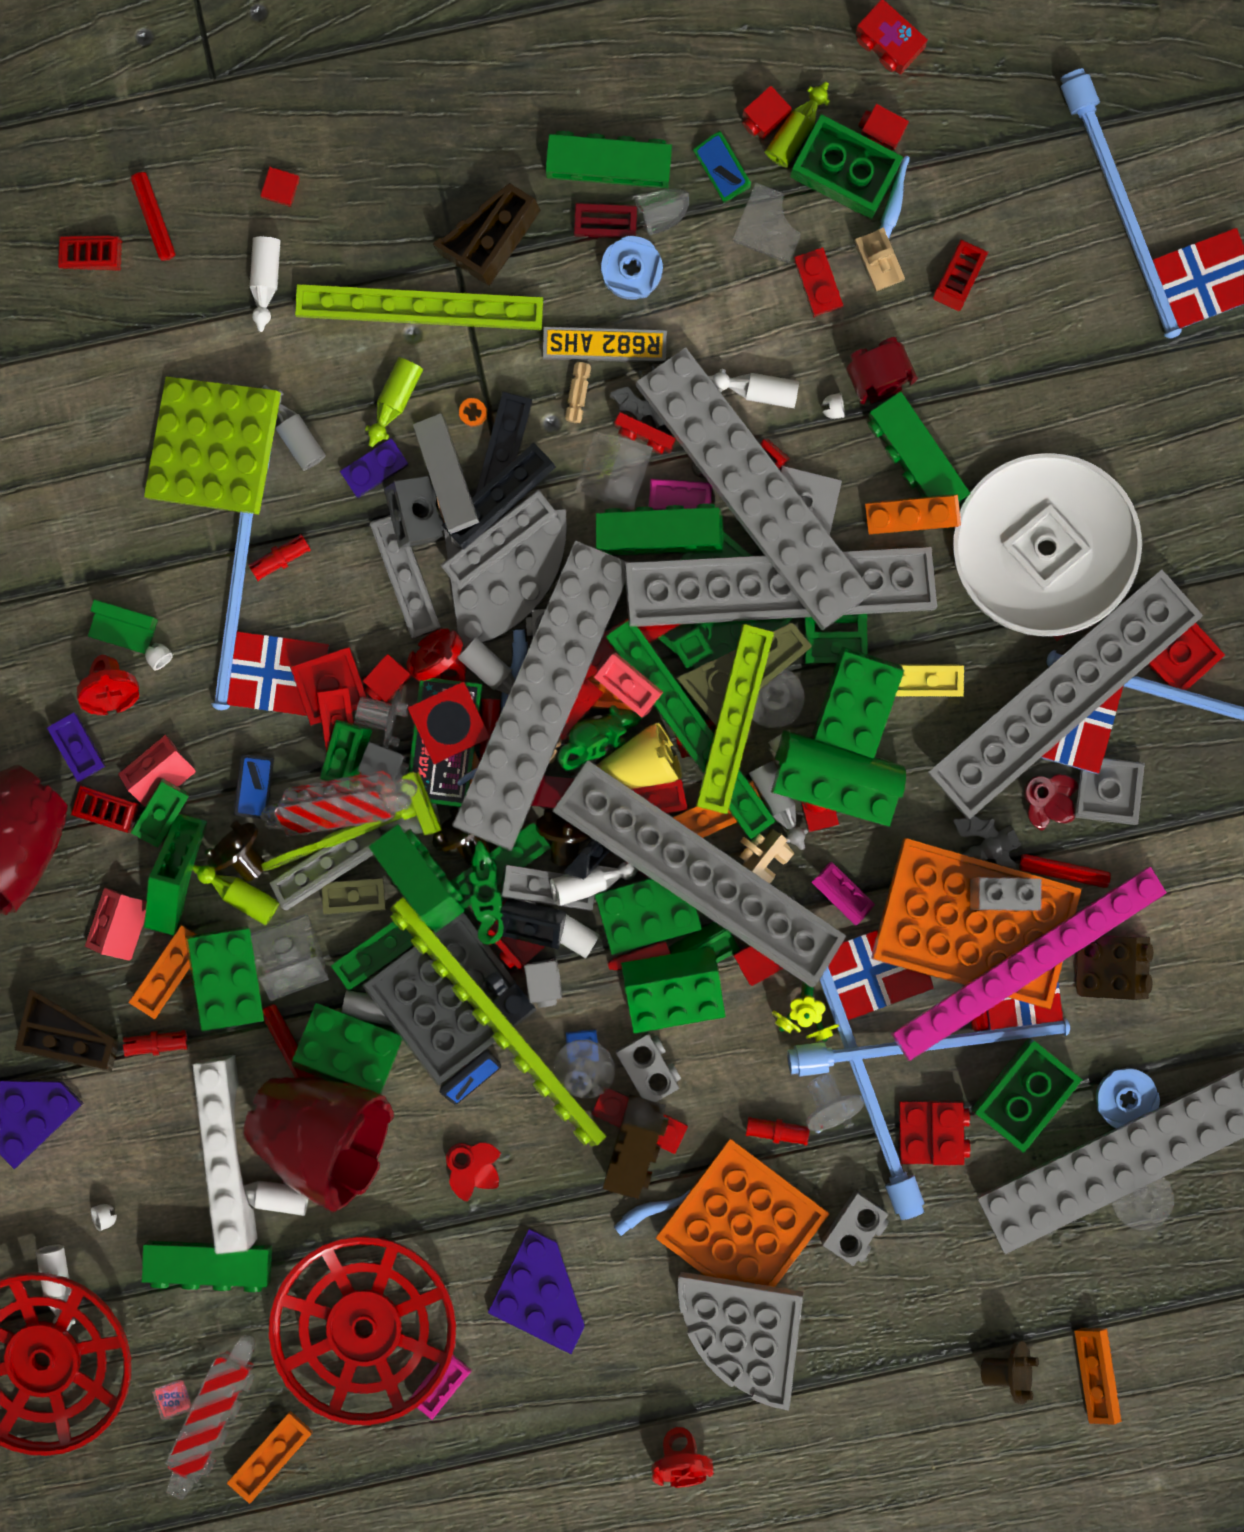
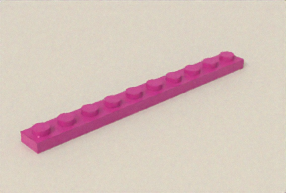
(1028, 963)

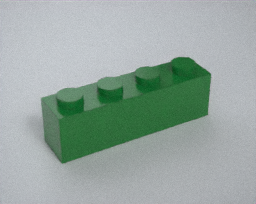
(608, 160)
(915, 449)
(660, 531)
(198, 1265)

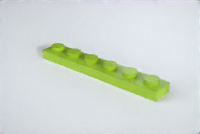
(734, 719)

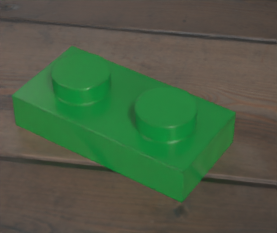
(159, 813)

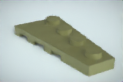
(710, 680)

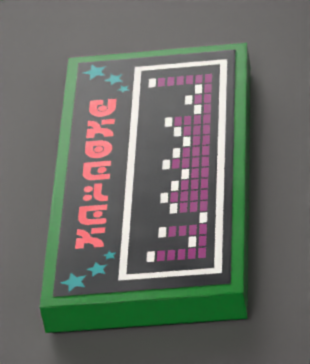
(442, 777)

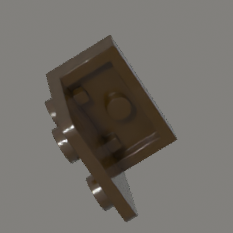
(1115, 968)

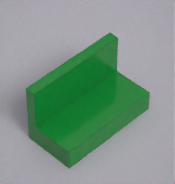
(122, 627)

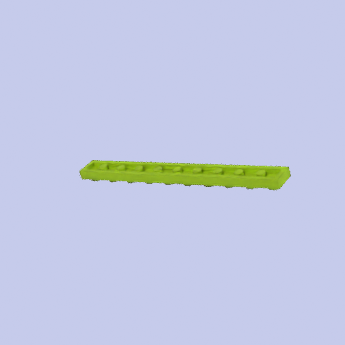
(505, 1034)

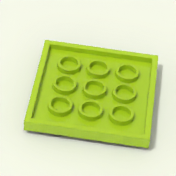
(212, 445)

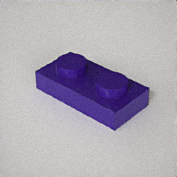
(374, 468)
(76, 747)

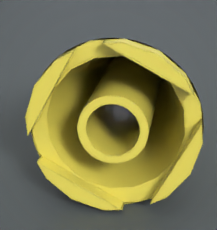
(644, 760)

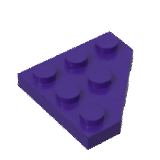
(31, 1114)
(540, 1294)

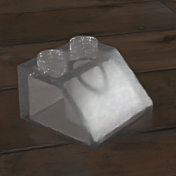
(614, 469)
(288, 957)

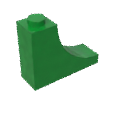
(172, 874)

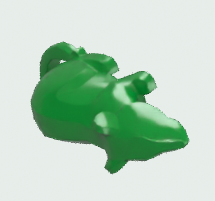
(592, 735)
(486, 898)

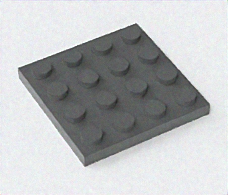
(428, 1012)

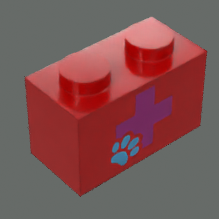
(890, 37)

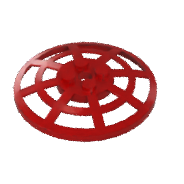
(359, 1349)
(64, 1365)

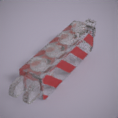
(339, 803)
(208, 1417)

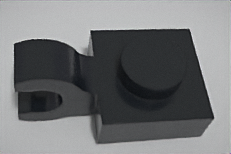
(510, 1000)

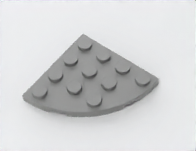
(511, 586)
(744, 1333)

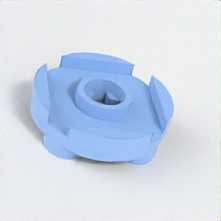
(621, 253)
(1118, 1083)

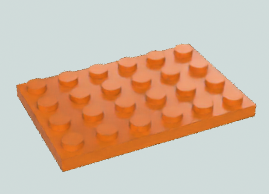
(935, 932)

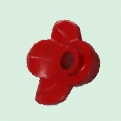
(476, 1171)

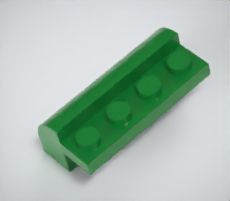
(838, 778)

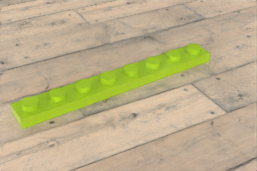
(419, 307)

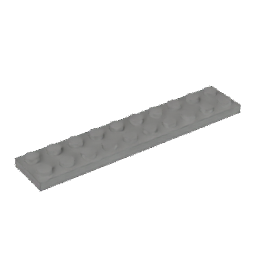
(753, 488)
(755, 591)
(1065, 694)
(542, 696)
(700, 874)
(1117, 1163)

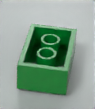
(846, 166)
(858, 702)
(418, 877)
(644, 915)
(224, 978)
(673, 990)
(346, 1049)
(1026, 1094)

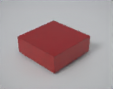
(280, 187)

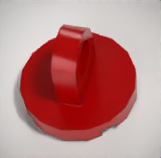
(437, 654)
(107, 688)
(681, 1467)

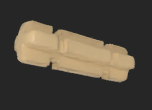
(577, 392)

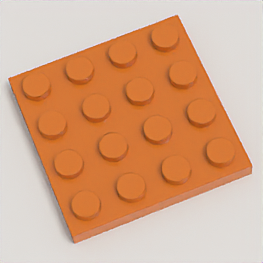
(742, 1220)

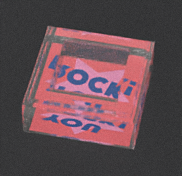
(172, 1399)

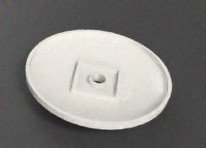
(1057, 502)

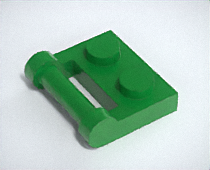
(827, 645)

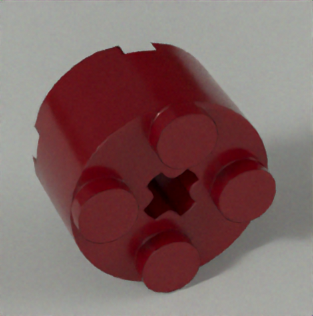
(880, 371)

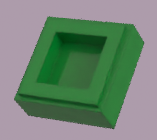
(692, 647)

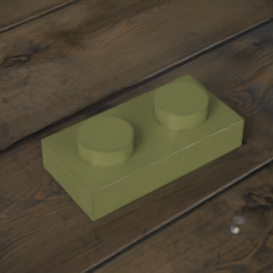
(354, 896)

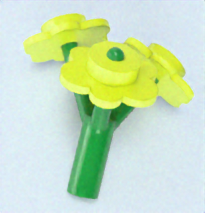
(806, 1011)

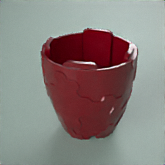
(29, 833)
(319, 1136)

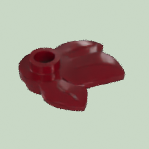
(1053, 803)

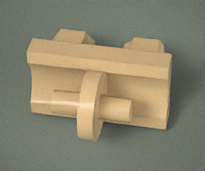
(879, 259)
(761, 852)

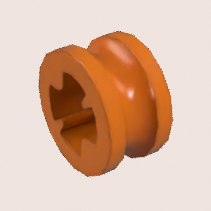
(480, 406)

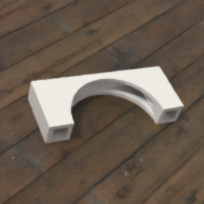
(231, 1215)

